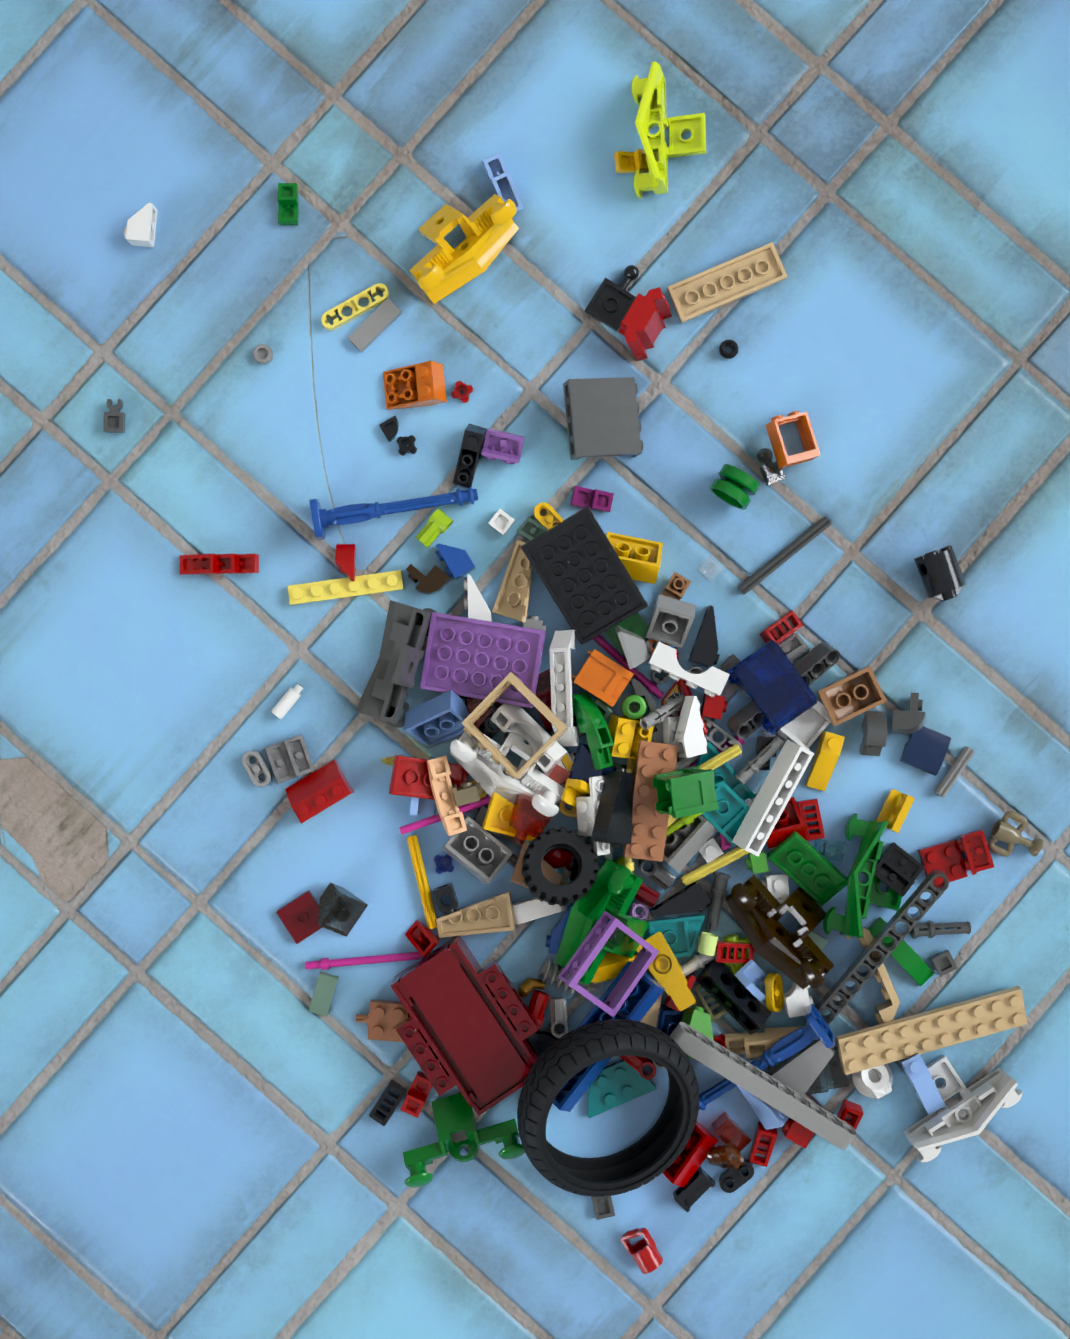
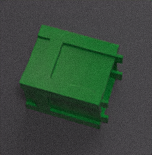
(685, 792)

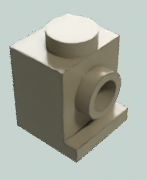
(467, 793)

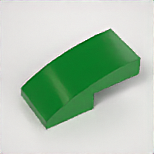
(288, 204)

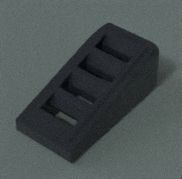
(374, 1114)

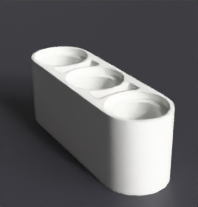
(533, 909)

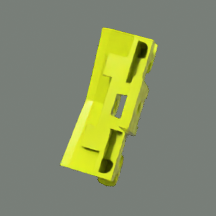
(653, 113)

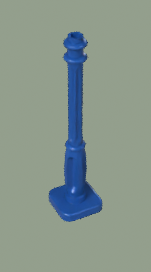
(366, 511)
(787, 1046)

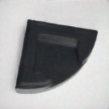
(390, 428)

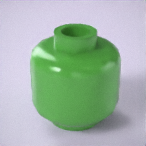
(640, 709)

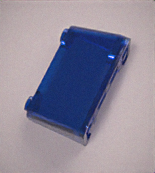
(773, 686)

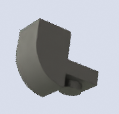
(909, 721)
(874, 733)

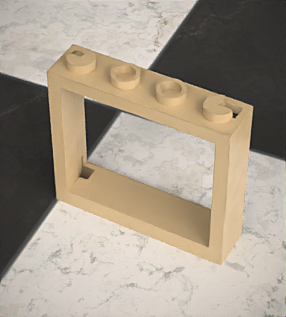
(485, 744)

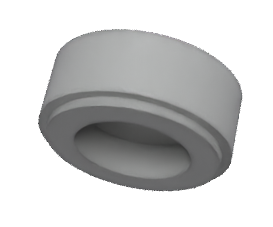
(263, 354)

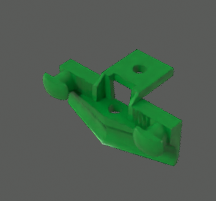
(611, 893)
(862, 894)

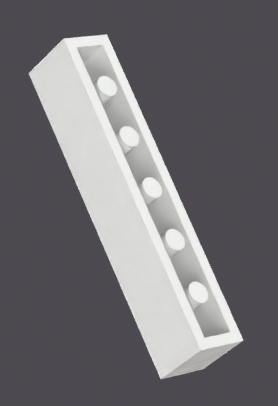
(772, 797)

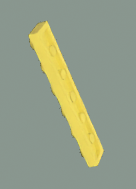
(345, 587)

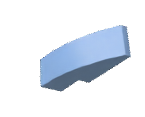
(501, 179)

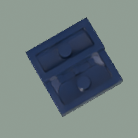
(926, 750)

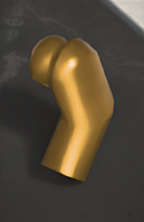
(529, 984)

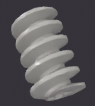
(552, 972)

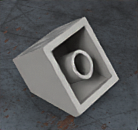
(670, 621)

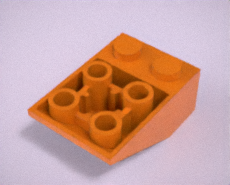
(415, 386)

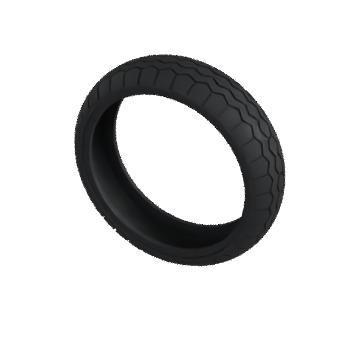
(643, 1159)

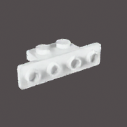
(587, 810)

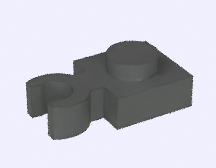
(114, 420)

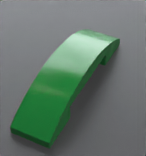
(905, 956)

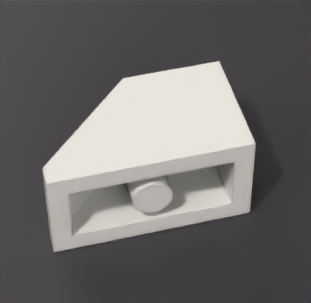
(142, 227)

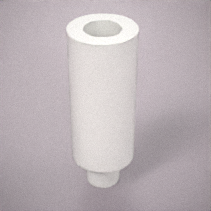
(287, 701)

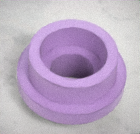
(635, 905)

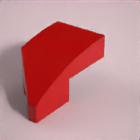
(345, 559)

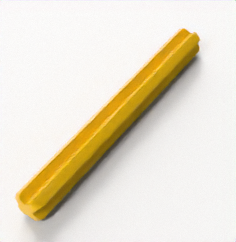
(422, 881)

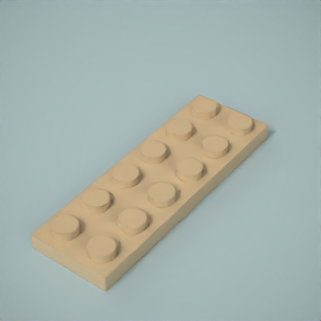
(727, 282)

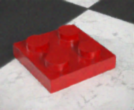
(943, 857)

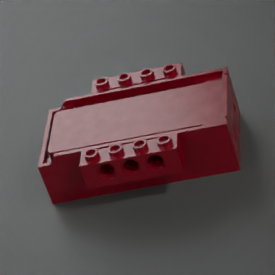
(466, 1025)

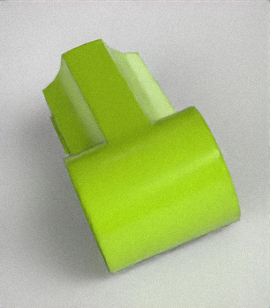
(437, 524)

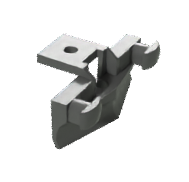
(397, 664)

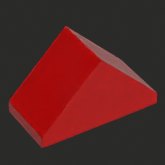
(422, 938)

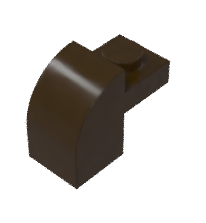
(432, 582)

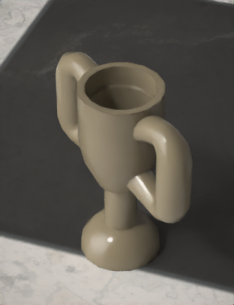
(1009, 834)

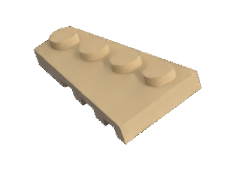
(515, 587)
(482, 917)

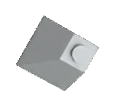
(633, 646)

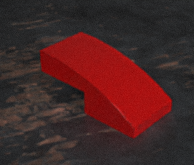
(417, 1095)

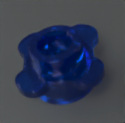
(443, 868)

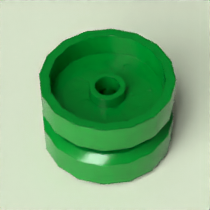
(734, 486)

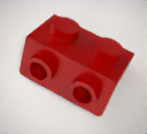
(976, 851)

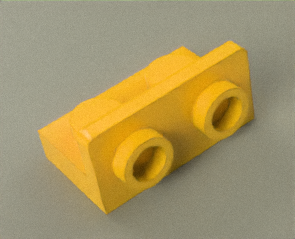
(895, 809)

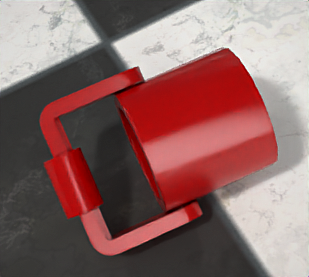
(644, 1251)

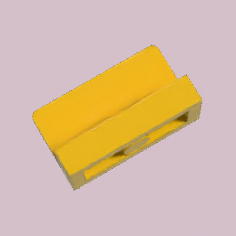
(573, 789)

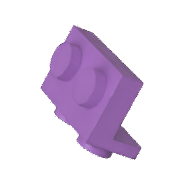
(502, 446)

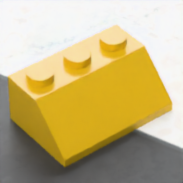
(638, 555)

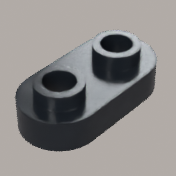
(736, 1177)

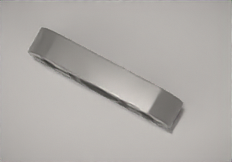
(733, 741)

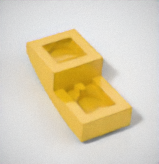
(631, 161)

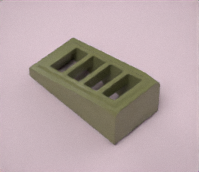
(713, 1016)

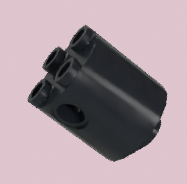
(940, 573)

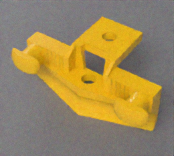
(486, 235)

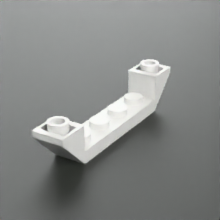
(561, 684)

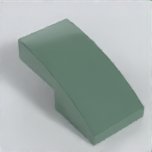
(323, 994)

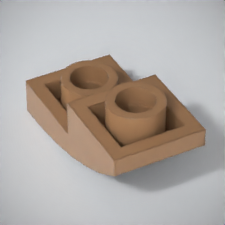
(676, 586)

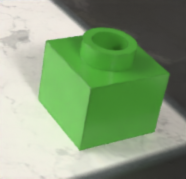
(757, 864)

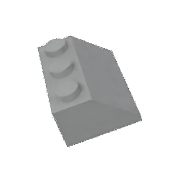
(686, 842)
(477, 851)

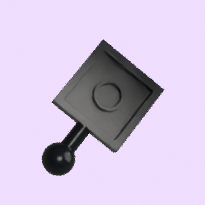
(613, 301)

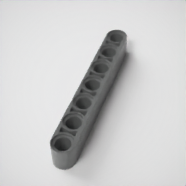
(809, 667)

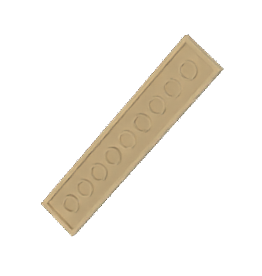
(931, 1030)

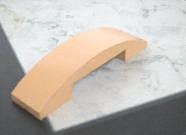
(444, 797)

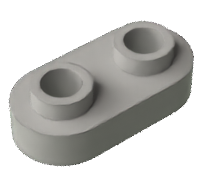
(256, 769)

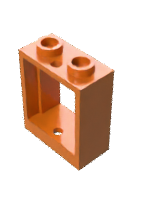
(806, 434)

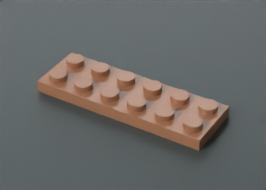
(648, 825)

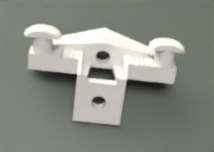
(532, 786)
(979, 1100)

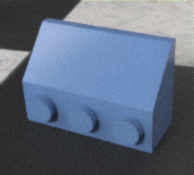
(437, 719)

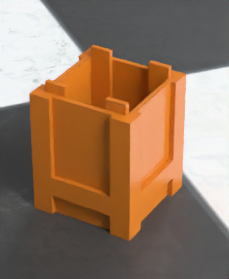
(603, 678)

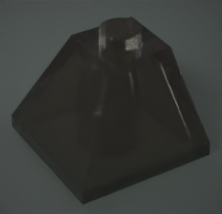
(339, 909)

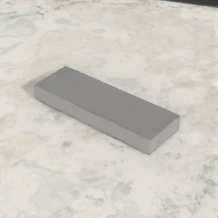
(374, 325)

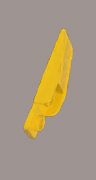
(669, 972)

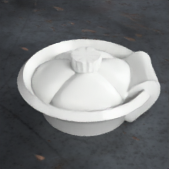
(874, 1081)

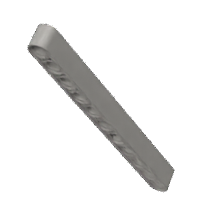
(763, 1086)

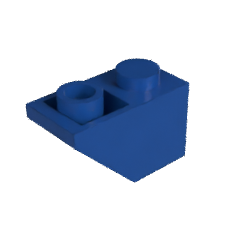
(456, 559)

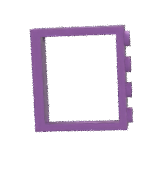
(589, 950)

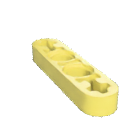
(356, 309)

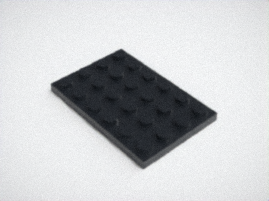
(584, 575)

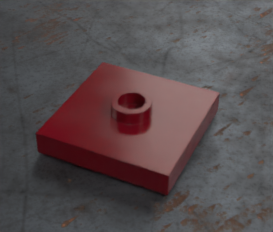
(301, 917)

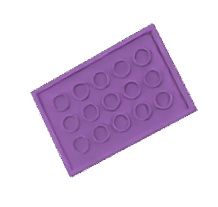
(478, 654)

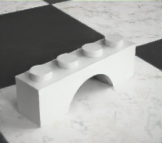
(710, 680)
(514, 719)
(796, 1001)

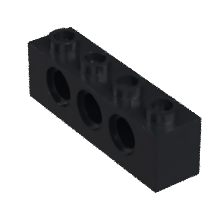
(733, 996)

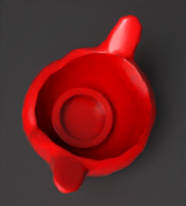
(559, 859)

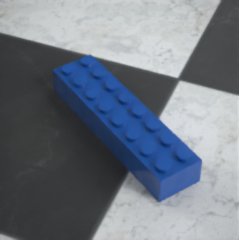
(634, 1008)

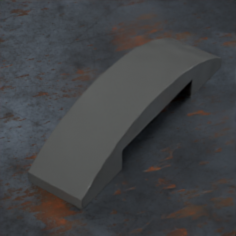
(639, 689)

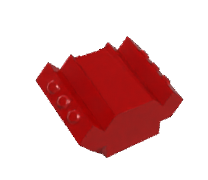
(645, 322)

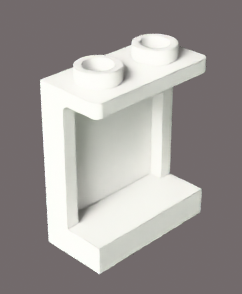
(807, 726)

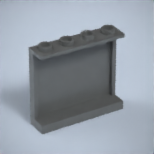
(602, 417)

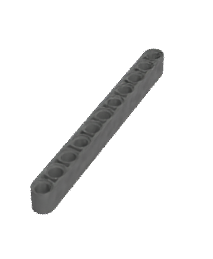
(878, 945)

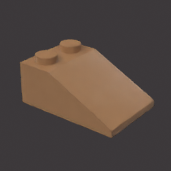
(851, 695)

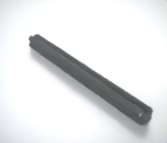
(784, 555)

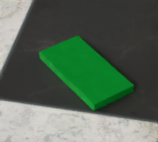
(808, 868)

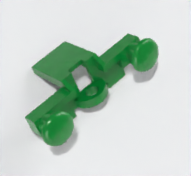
(452, 1116)

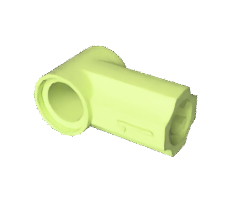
(707, 943)

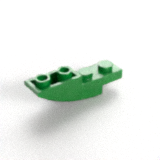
(597, 732)

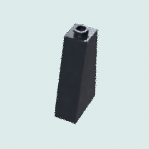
(615, 809)

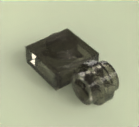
(770, 471)

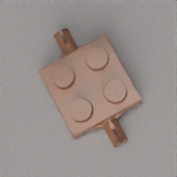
(383, 1020)

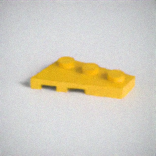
(499, 815)

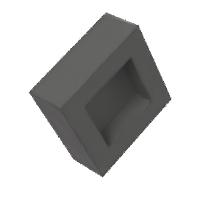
(943, 963)

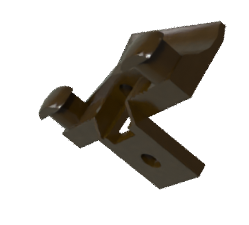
(789, 953)

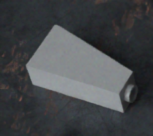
(803, 1067)

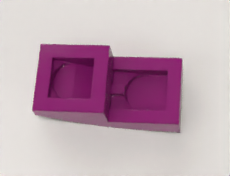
(594, 499)

